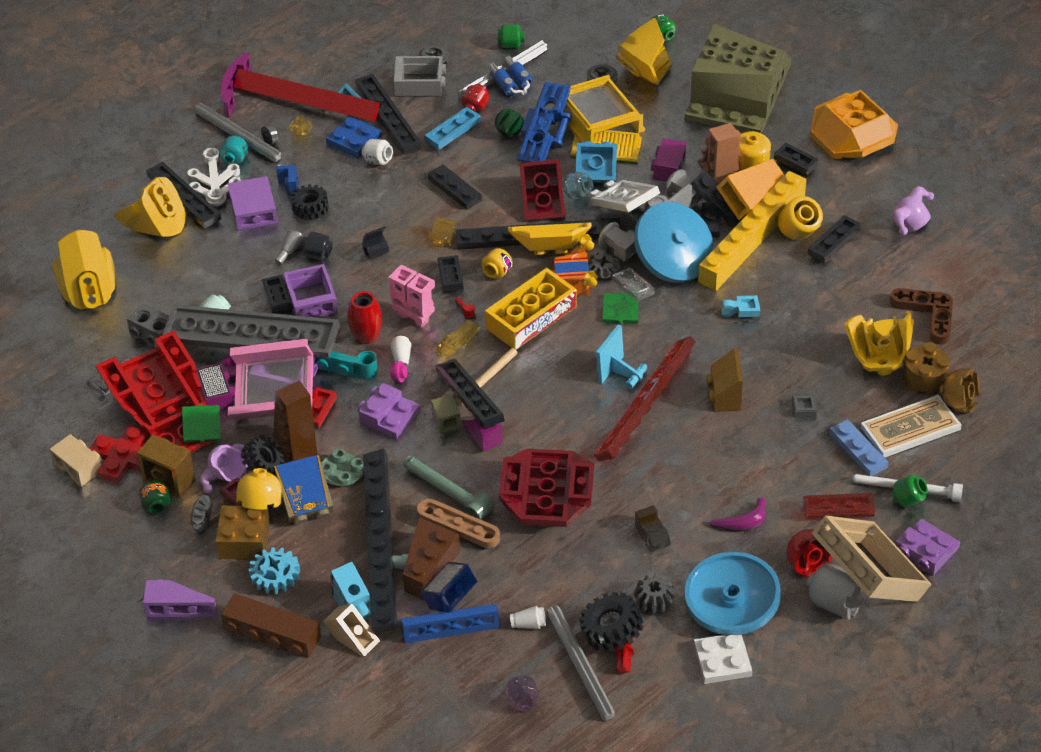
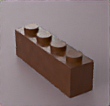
(271, 625)

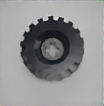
(611, 622)

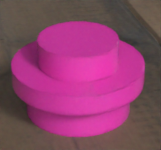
(398, 371)

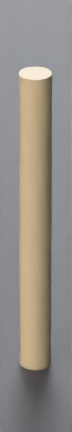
(497, 366)

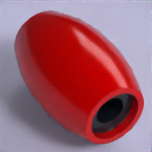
(364, 317)

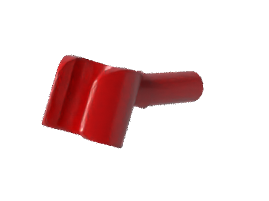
(468, 310)

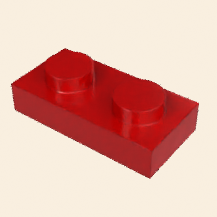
(321, 404)

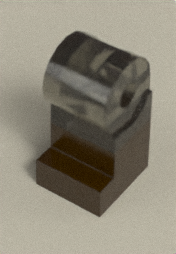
(651, 529)

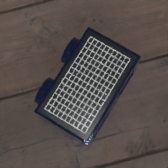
(448, 587)

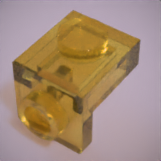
(442, 232)

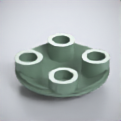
(342, 468)

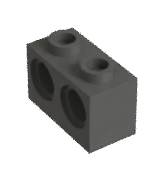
(147, 323)

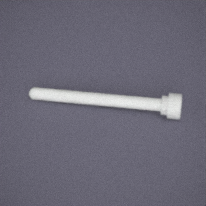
(952, 492)

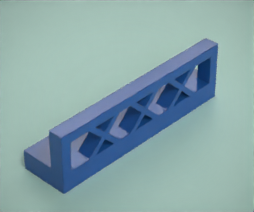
(450, 624)

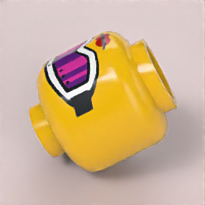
(496, 263)

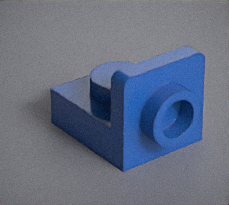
(289, 176)

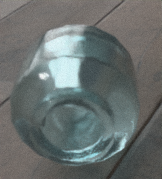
(577, 185)

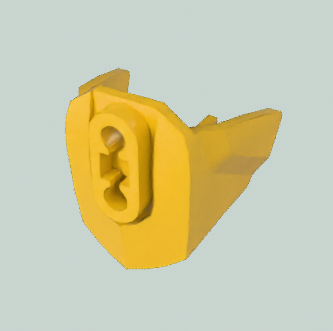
(645, 54)
(157, 211)

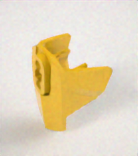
(80, 259)
(880, 342)

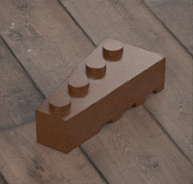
(294, 422)

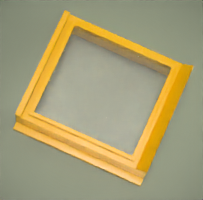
(599, 107)

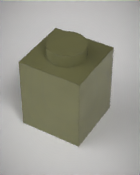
(446, 413)

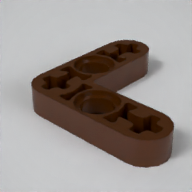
(936, 308)

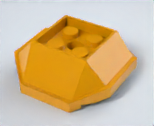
(852, 126)

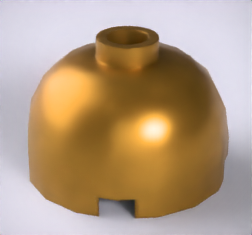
(960, 390)

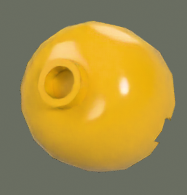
(258, 490)

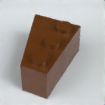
(428, 554)

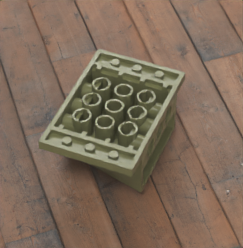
(736, 81)

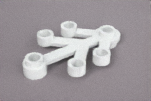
(215, 195)

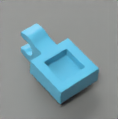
(744, 305)

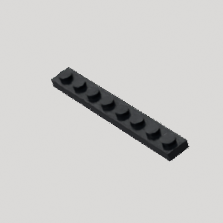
(499, 235)

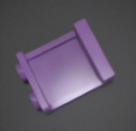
(252, 203)

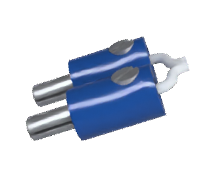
(505, 81)

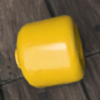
(754, 149)
(800, 218)

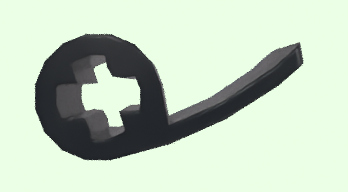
(375, 244)

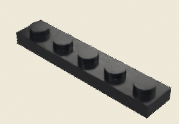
(192, 202)

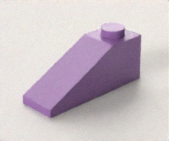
(172, 599)

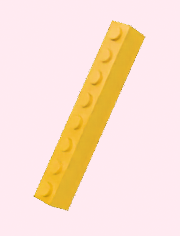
(749, 232)

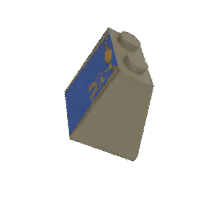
(304, 490)

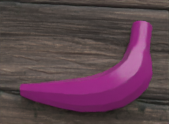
(743, 522)

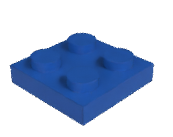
(352, 136)

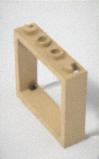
(838, 538)

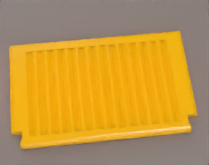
(627, 144)

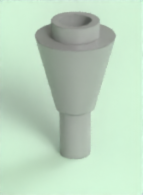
(291, 243)

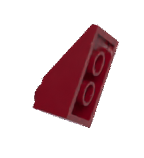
(542, 190)

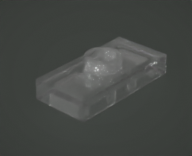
(633, 284)

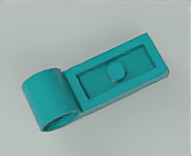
(362, 366)

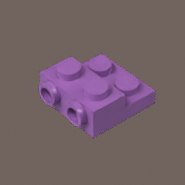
(387, 411)
(927, 546)

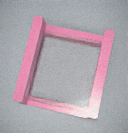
(266, 369)

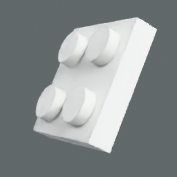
(722, 658)

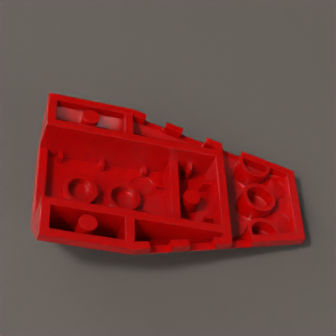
(157, 387)

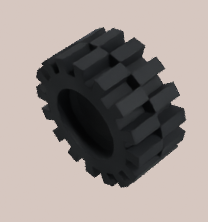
(312, 209)
(267, 449)

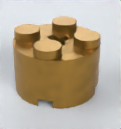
(925, 368)

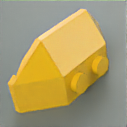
(549, 237)

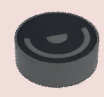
(269, 134)

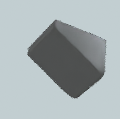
(632, 217)

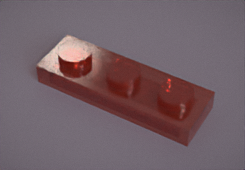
(839, 505)

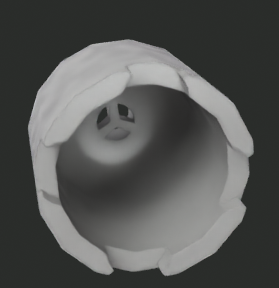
(834, 591)

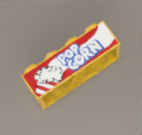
(530, 308)

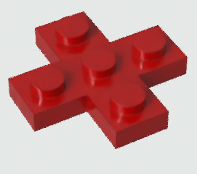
(120, 453)

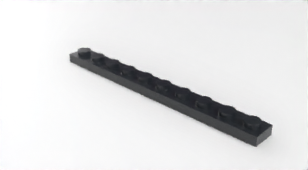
(379, 542)

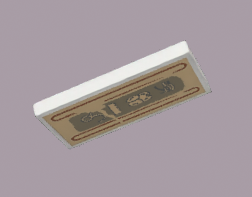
(910, 426)

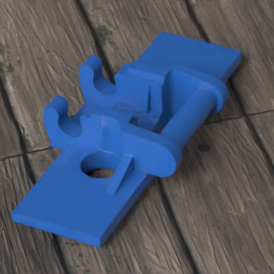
(539, 120)

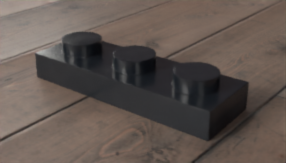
(455, 187)
(706, 188)
(834, 239)

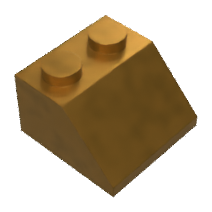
(726, 383)

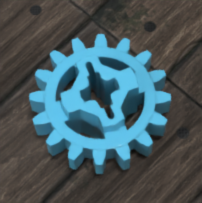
(274, 570)

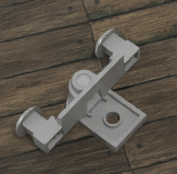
(623, 243)

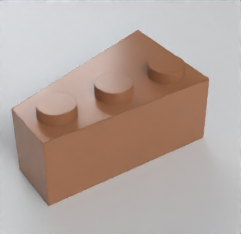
(721, 152)

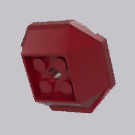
(546, 486)

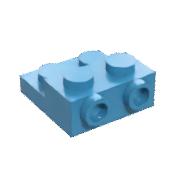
(597, 160)

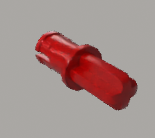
(624, 658)

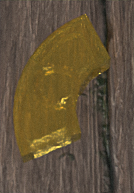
(457, 338)

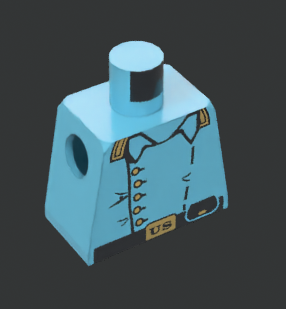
(349, 589)

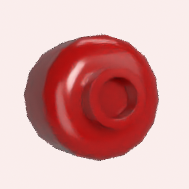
(475, 98)

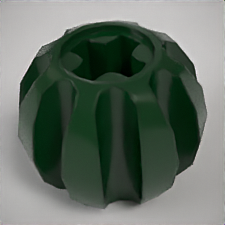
(509, 122)

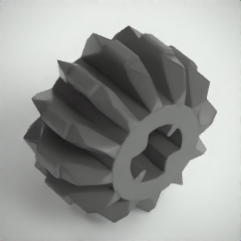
(654, 594)

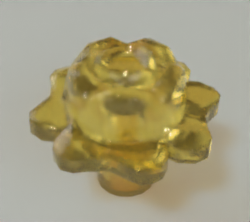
(300, 126)

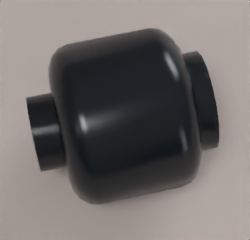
(317, 246)

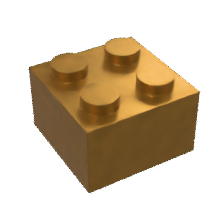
(167, 463)
(242, 532)

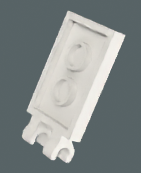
(623, 195)

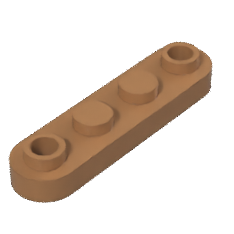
(465, 525)

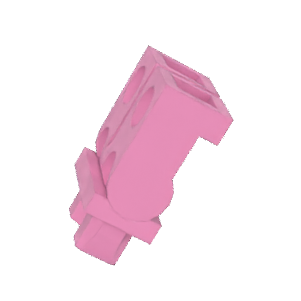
(411, 295)

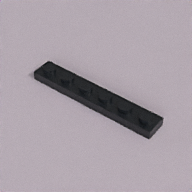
(389, 114)
(470, 393)

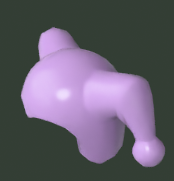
(911, 212)
(224, 464)

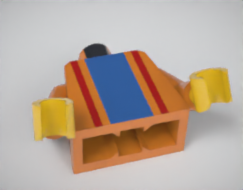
(575, 269)

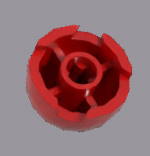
(806, 553)

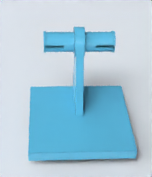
(609, 360)

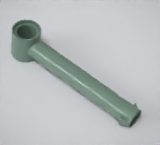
(474, 506)

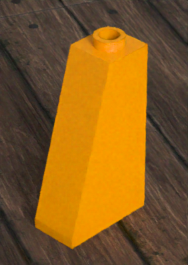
(747, 187)

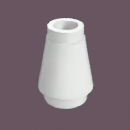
(401, 349)
(529, 618)

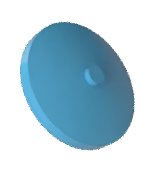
(672, 241)
(732, 593)

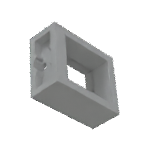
(419, 65)

